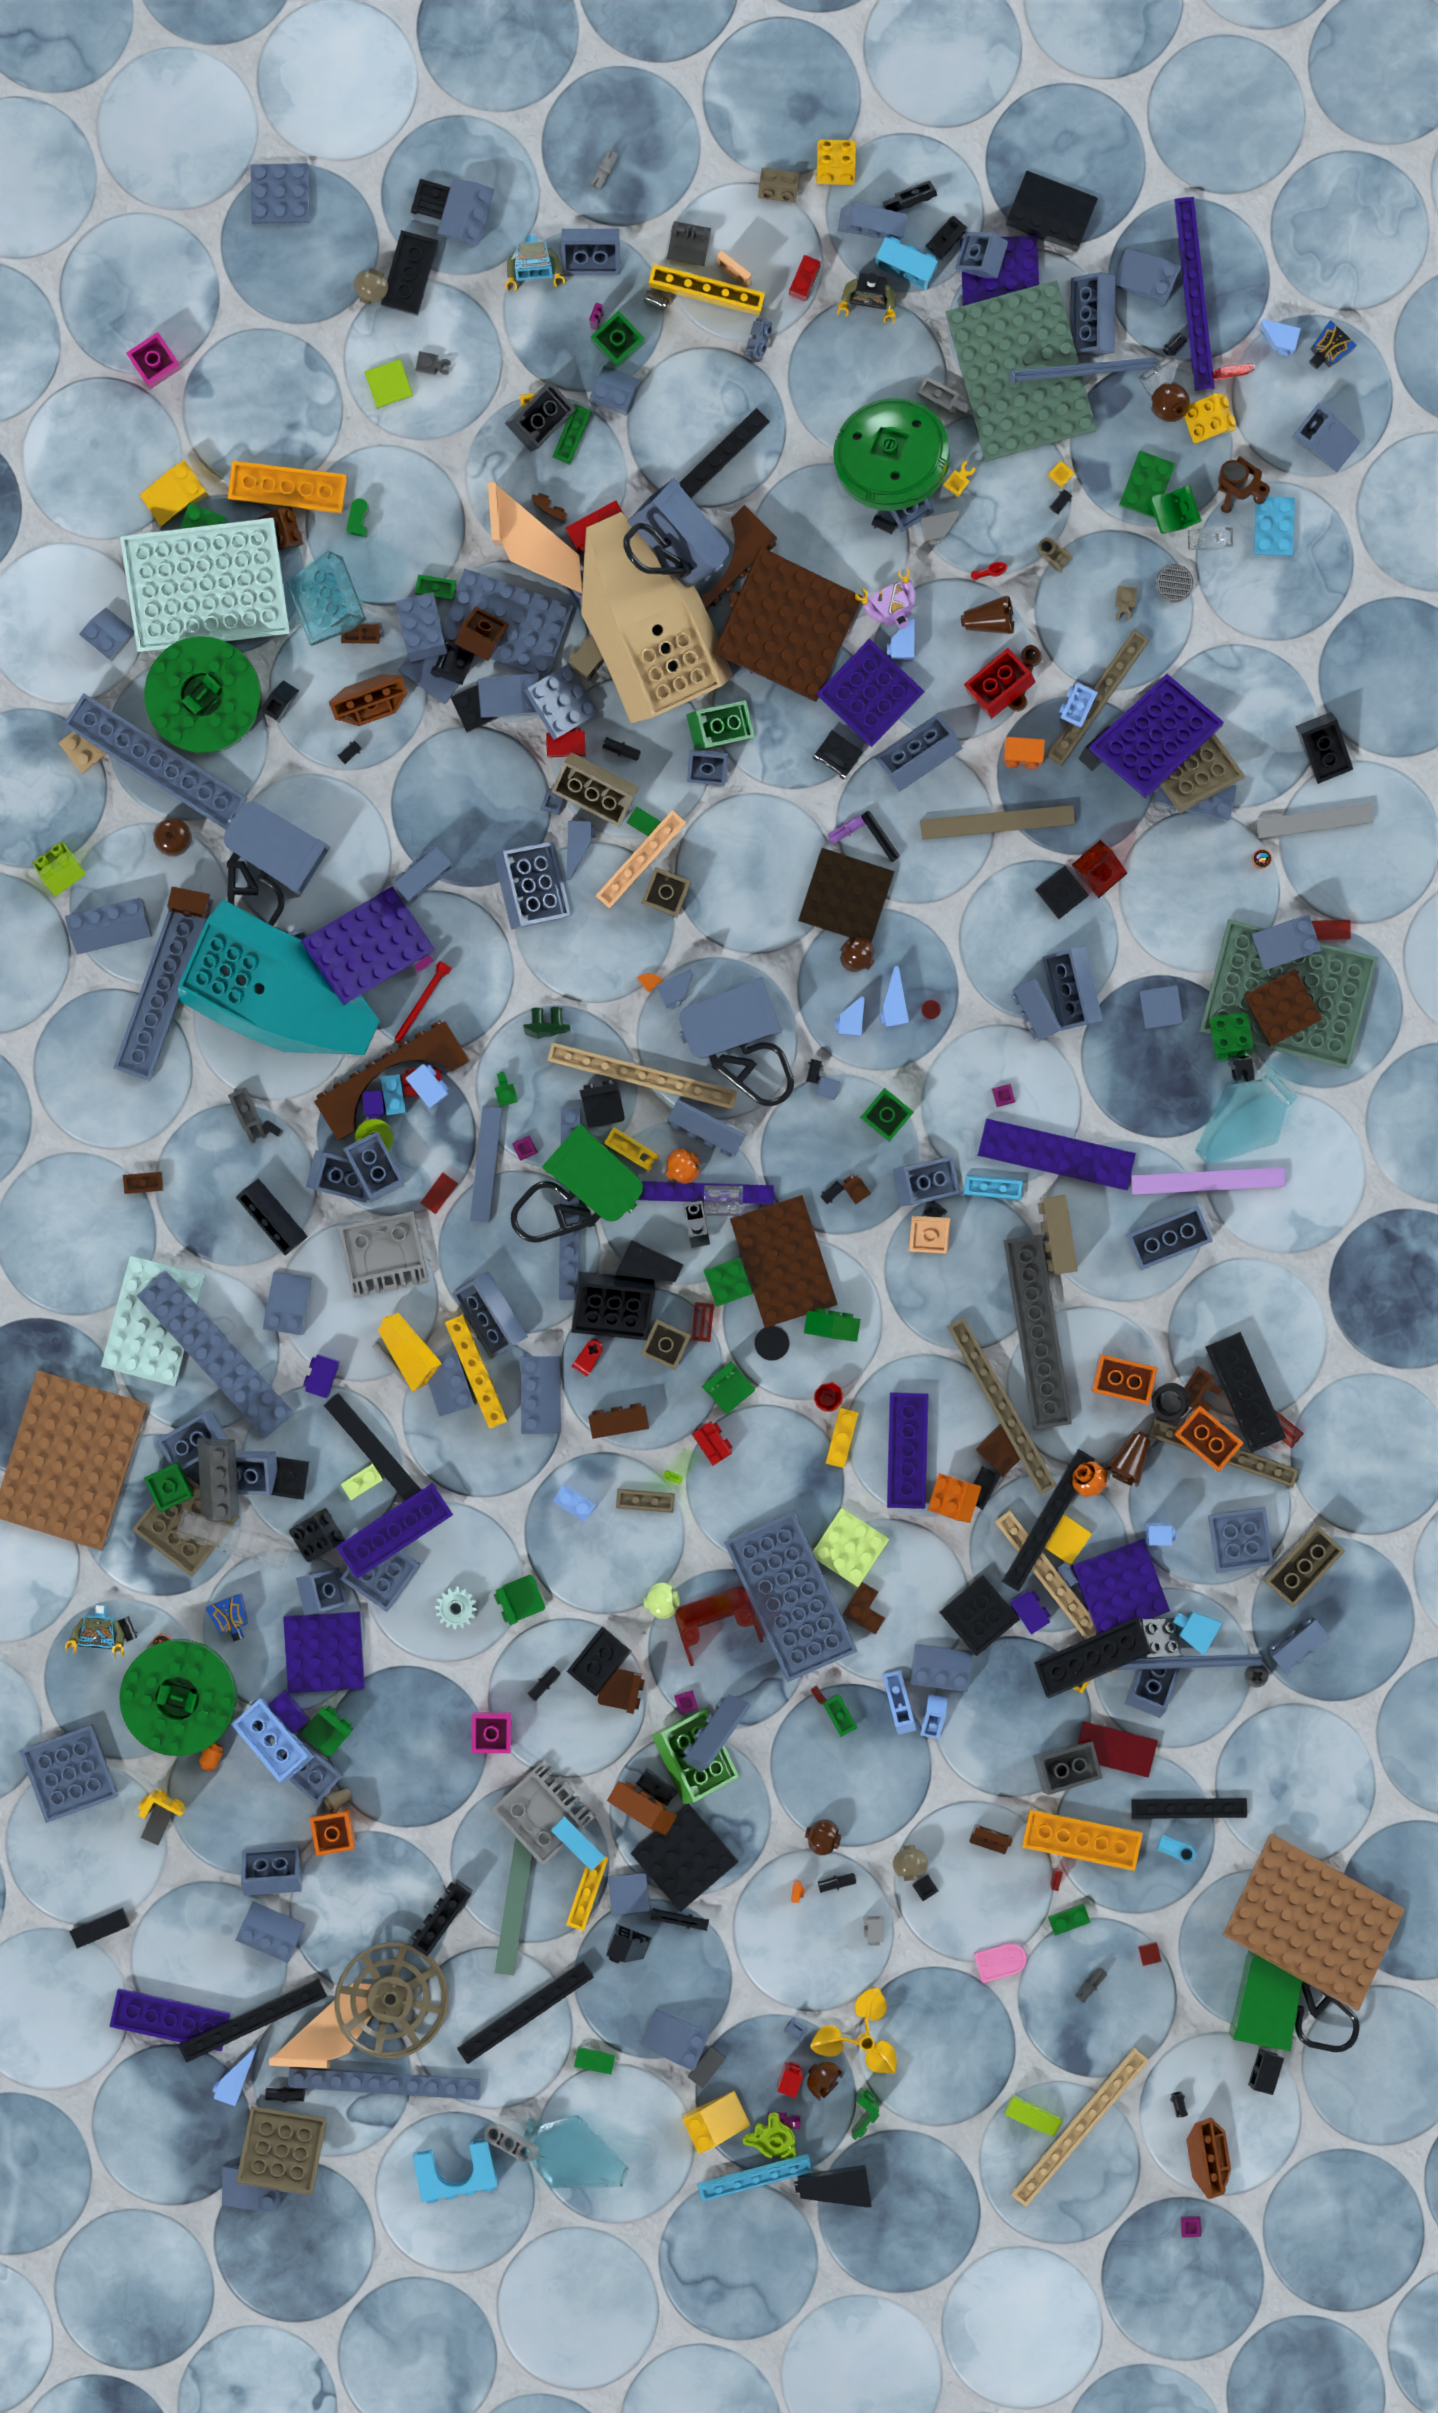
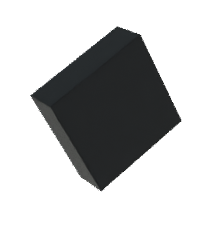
(272, 1128)
(925, 1887)

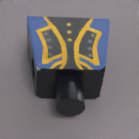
(1331, 346)

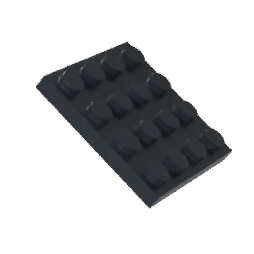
(685, 1858)

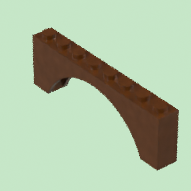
(749, 536)
(341, 1103)

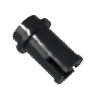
(1174, 345)
(1061, 501)
(883, 524)
(349, 752)
(814, 1071)
(832, 1192)
(128, 1630)
(1179, 2104)

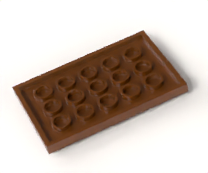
(783, 1261)

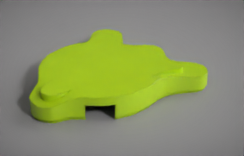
(772, 2139)

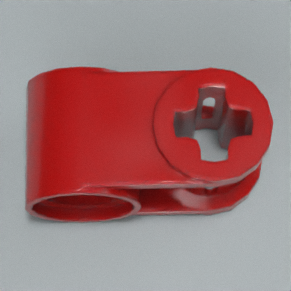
(586, 1360)

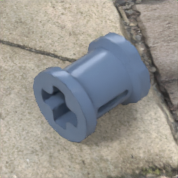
(796, 2029)

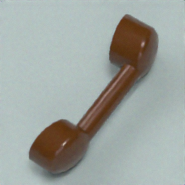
(1031, 661)

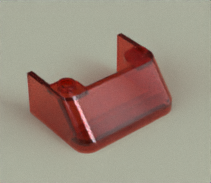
(711, 1609)

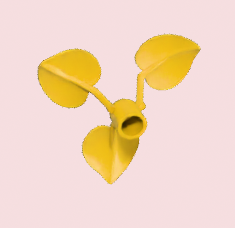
(879, 2056)

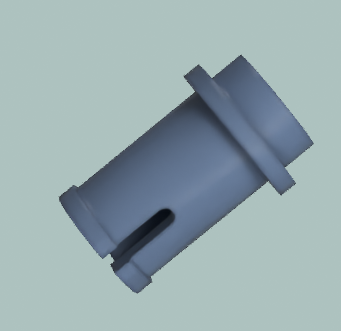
(1067, 1574)

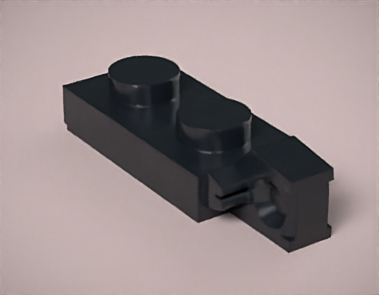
(911, 196)

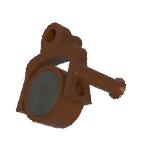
(1233, 480)

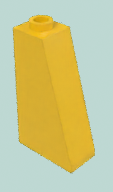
(408, 1351)

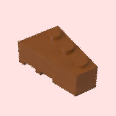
(641, 1807)

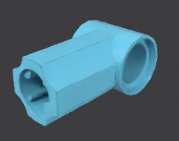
(1174, 1848)

